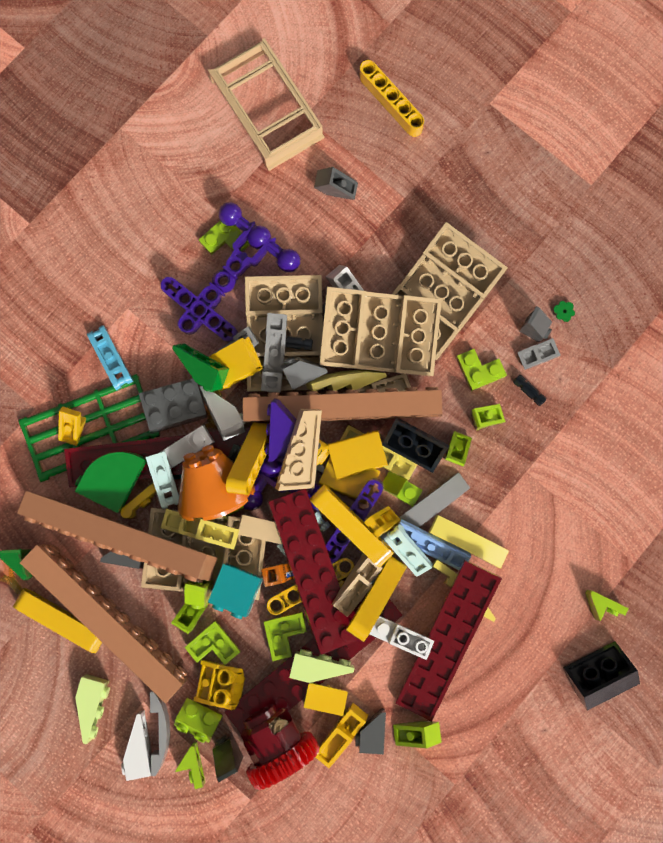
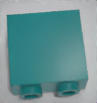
(235, 591)

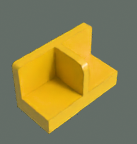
(325, 699)

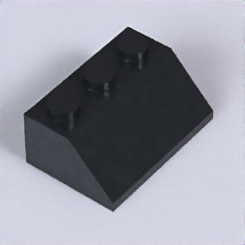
(415, 445)
(602, 675)

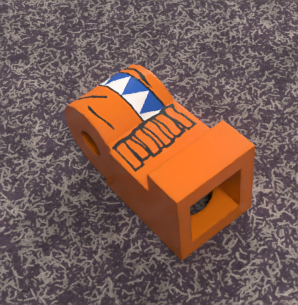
(279, 574)

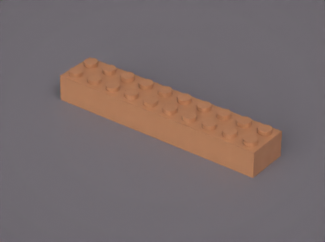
(351, 405)
(117, 537)
(105, 621)

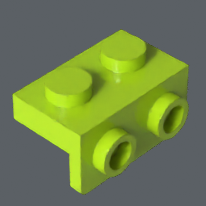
(197, 720)

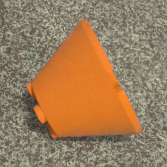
(204, 486)

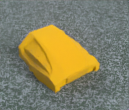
(219, 685)

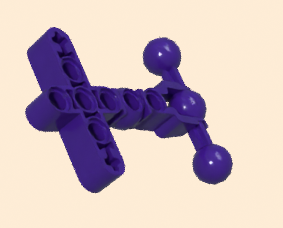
(259, 238)
(271, 470)

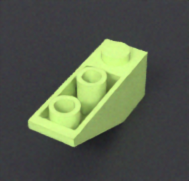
(315, 668)
(89, 704)

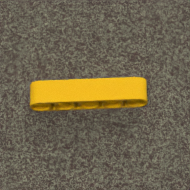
(390, 90)
(248, 460)
(351, 525)
(376, 598)
(287, 603)
(56, 619)

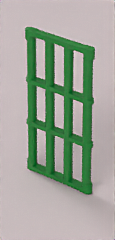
(103, 412)

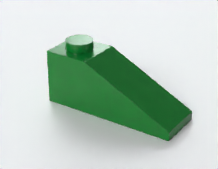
(203, 369)

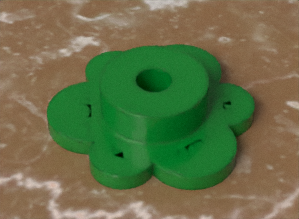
(567, 307)

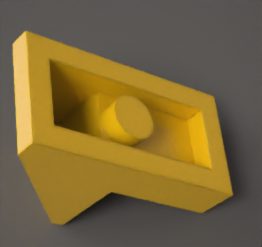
(70, 425)

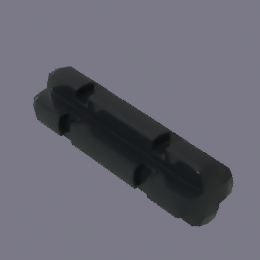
(298, 343)
(529, 390)

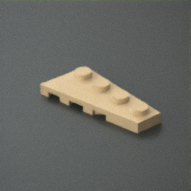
(301, 456)

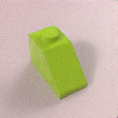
(197, 593)
(417, 734)

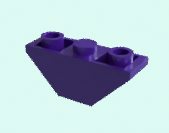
(279, 429)

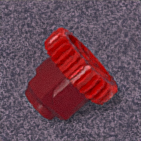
(275, 746)

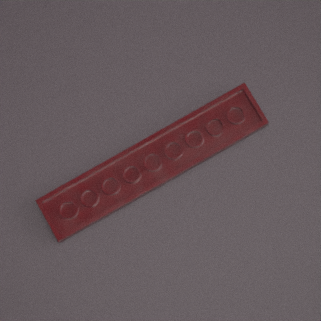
(82, 457)
(288, 692)

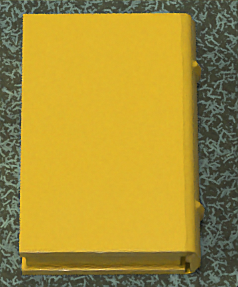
(240, 359)
(357, 454)
(348, 486)

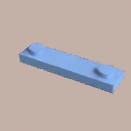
(436, 546)

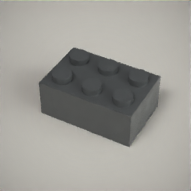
(172, 405)

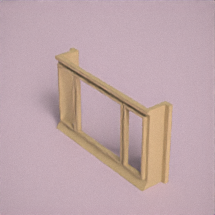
(291, 147)

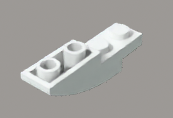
(402, 637)

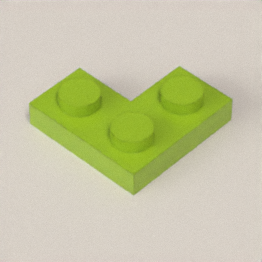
(219, 235)
(478, 374)
(278, 632)
(213, 639)

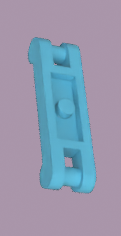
(109, 357)

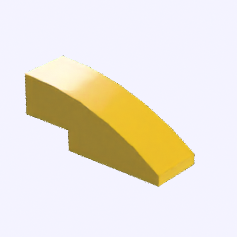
(341, 735)

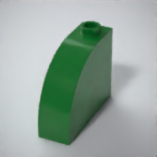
(111, 479)

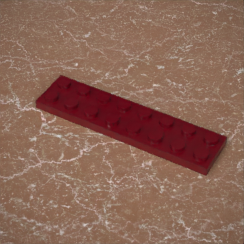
(311, 569)
(451, 636)

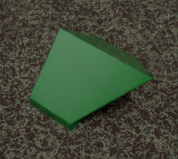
(13, 559)

